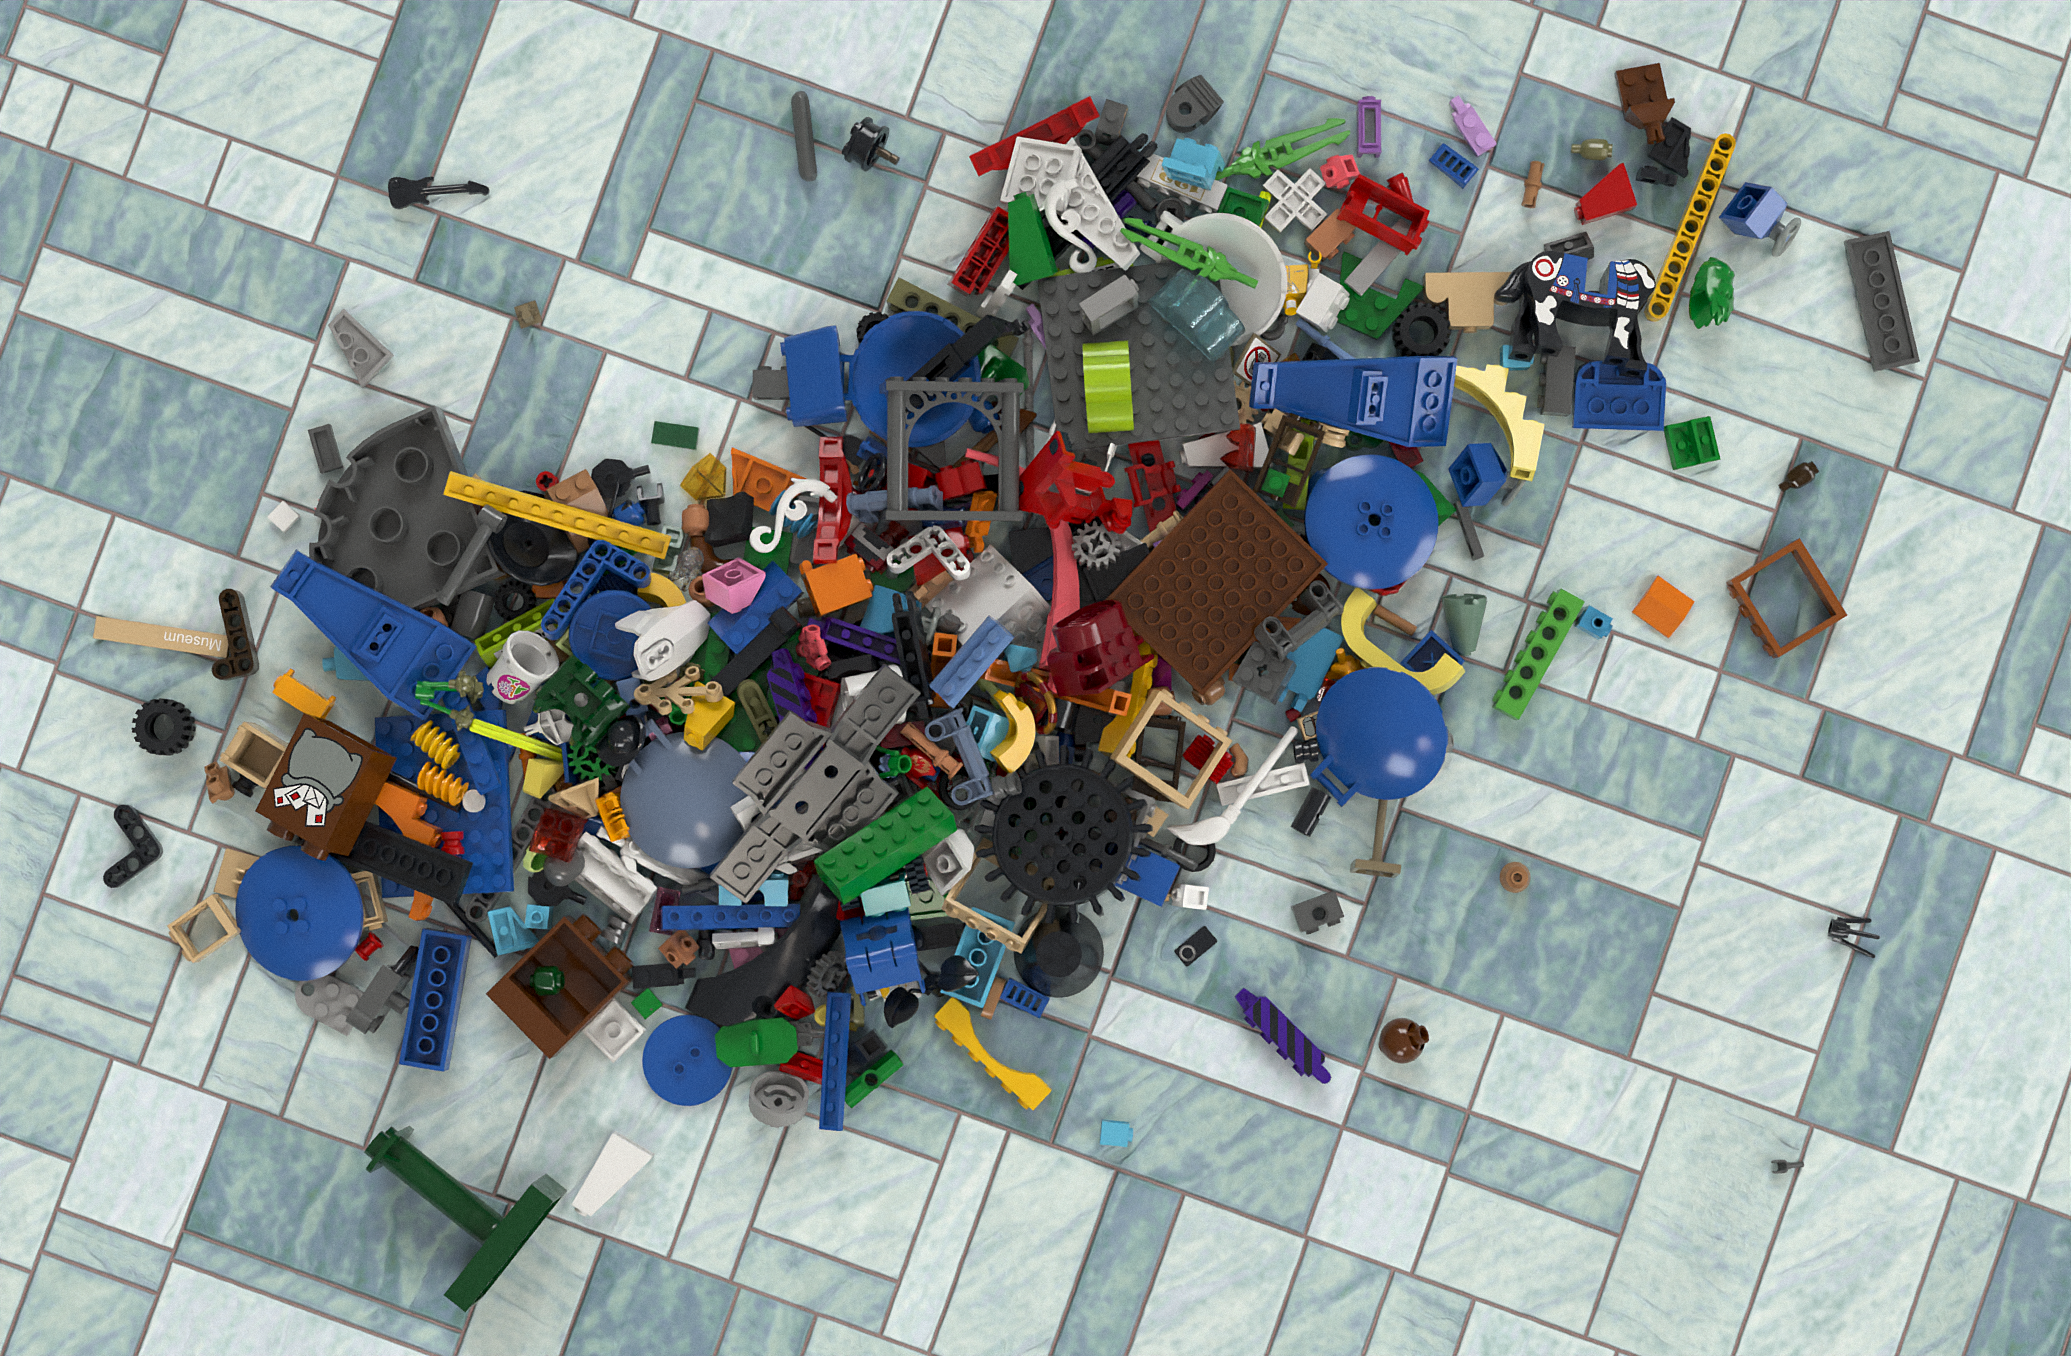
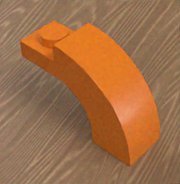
(943, 650)

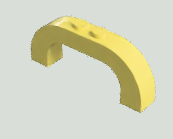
(1356, 611)

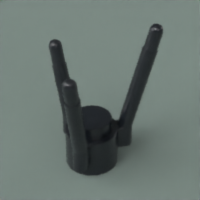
(1839, 929)

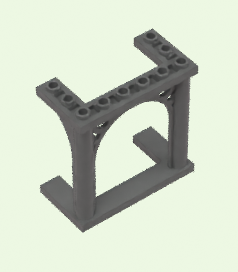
(897, 396)

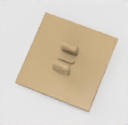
(232, 871)

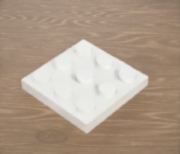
(1038, 167)

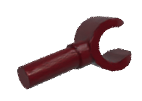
(1292, 714)

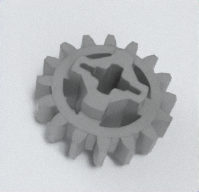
(1088, 542)

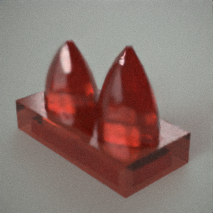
(1244, 456)

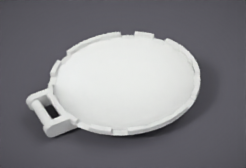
(1248, 251)

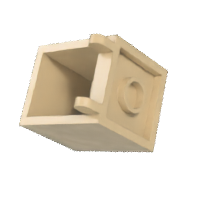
(254, 753)

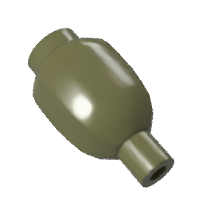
(1593, 149)

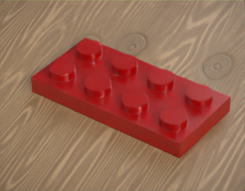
(823, 698)

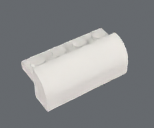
(611, 881)

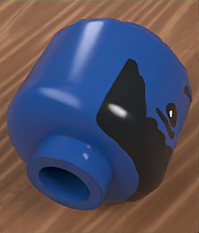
(630, 513)

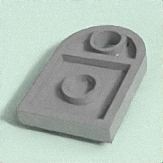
(330, 1001)

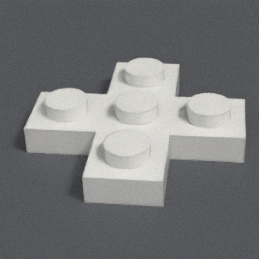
(1294, 200)

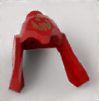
(922, 766)

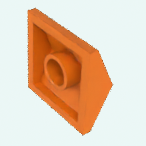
(1663, 607)

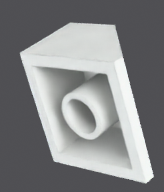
(949, 860)

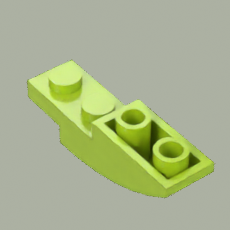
(1300, 461)

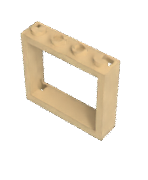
(1138, 725)
(977, 921)

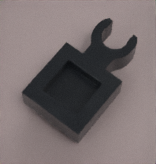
(1651, 175)

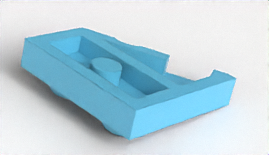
(510, 931)

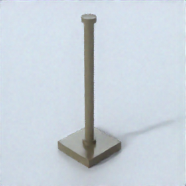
(1375, 865)

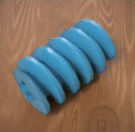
(803, 526)

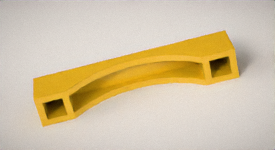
(1141, 683)
(1025, 1085)

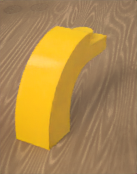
(661, 591)
(1020, 735)

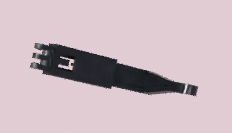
(955, 357)

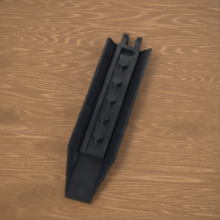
(1114, 171)

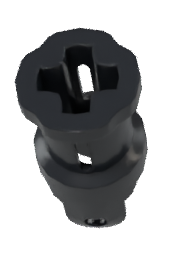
(705, 943)

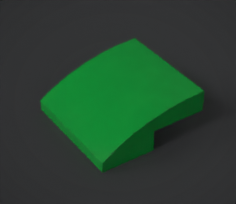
(1691, 443)

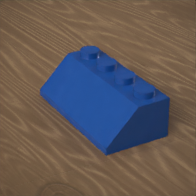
(742, 627)

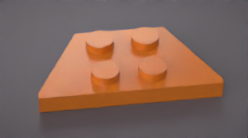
(759, 478)

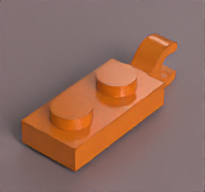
(976, 529)

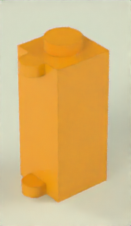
(302, 696)

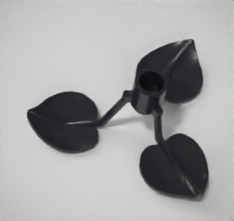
(955, 974)

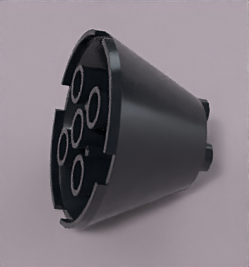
(1060, 955)

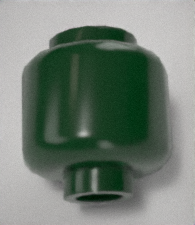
(547, 980)

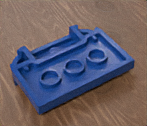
(1618, 401)

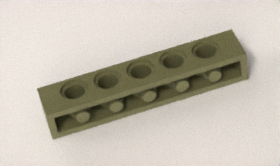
(904, 290)

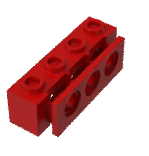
(980, 252)

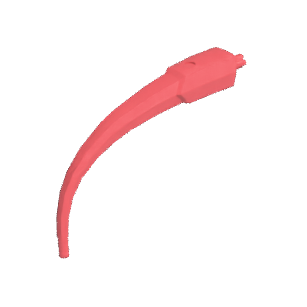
(1065, 575)

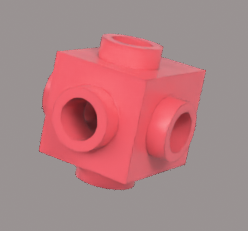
(1339, 171)

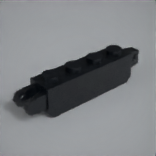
(913, 651)

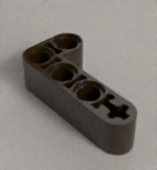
(233, 634)

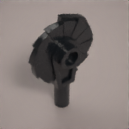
(613, 471)
(547, 894)

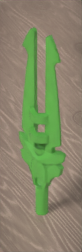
(1256, 160)
(1210, 263)

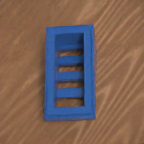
(1462, 182)
(1004, 996)

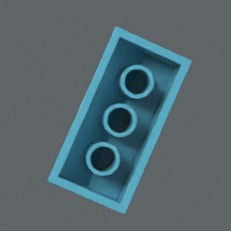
(983, 956)

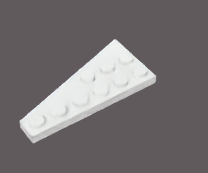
(1098, 217)

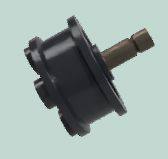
(868, 145)

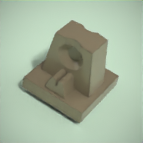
(528, 314)

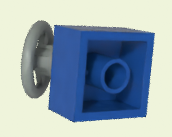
(1757, 215)
(1480, 474)

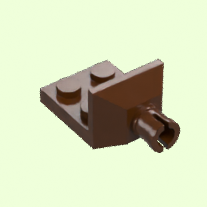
(1644, 99)

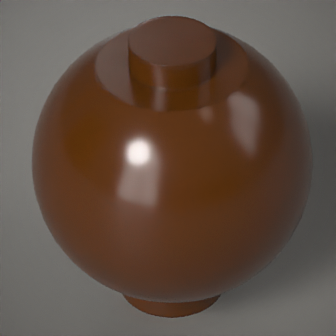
(1403, 1040)

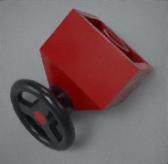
(917, 476)

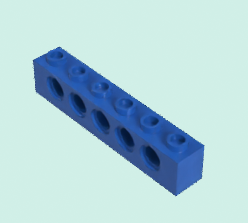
(728, 917)

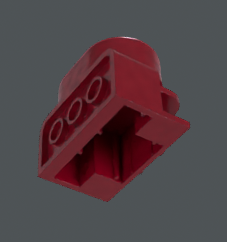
(1094, 649)

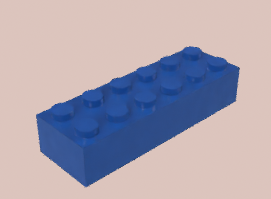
(435, 999)

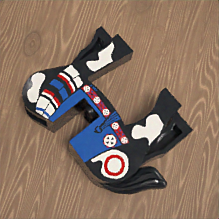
(1555, 288)

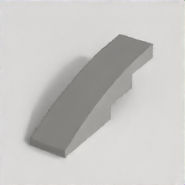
(1375, 262)

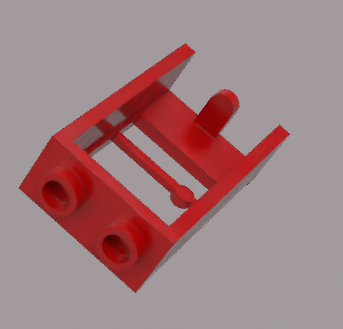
(1354, 204)

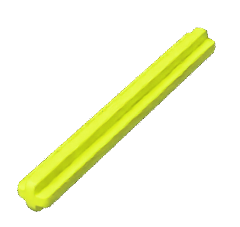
(516, 739)

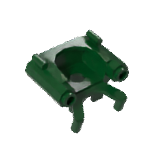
(597, 715)

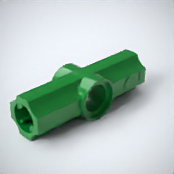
(882, 1068)

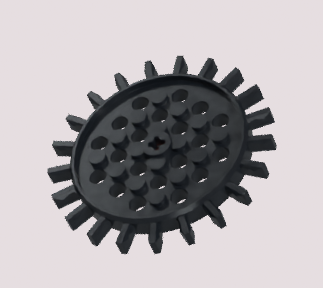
(1120, 832)

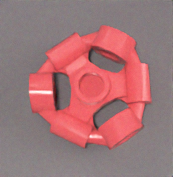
(813, 648)

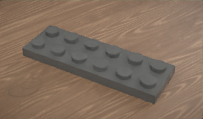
(1881, 301)

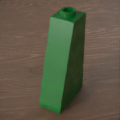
(1028, 242)

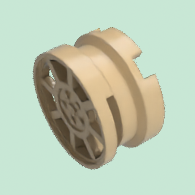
(1334, 435)

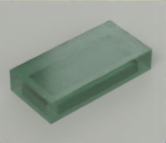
(675, 435)

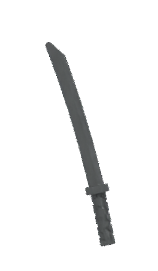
(1167, 851)

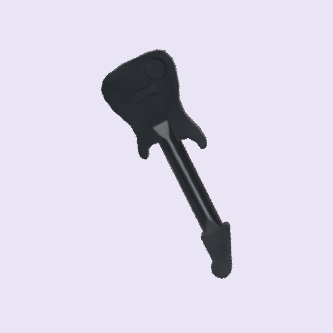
(409, 192)

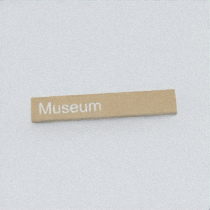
(161, 637)

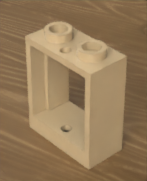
(223, 915)

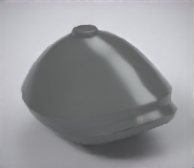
(561, 872)

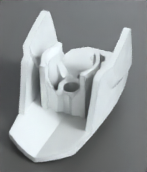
(665, 637)

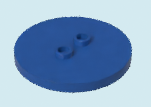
(596, 638)
(683, 1061)

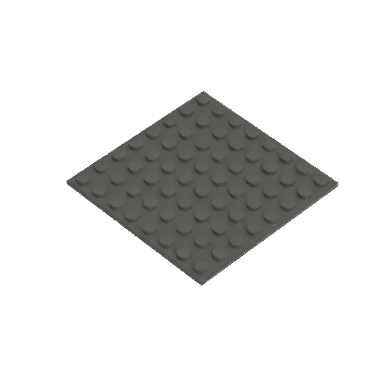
(1171, 380)

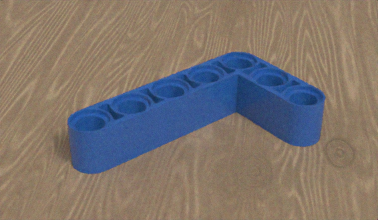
(588, 583)

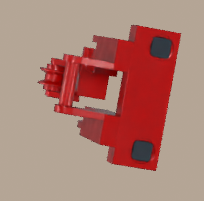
(1056, 466)

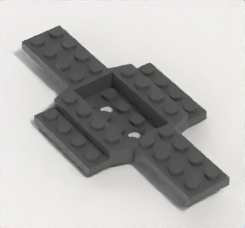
(835, 804)

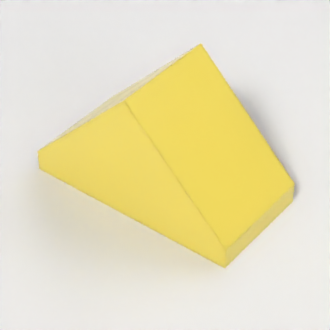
(541, 775)

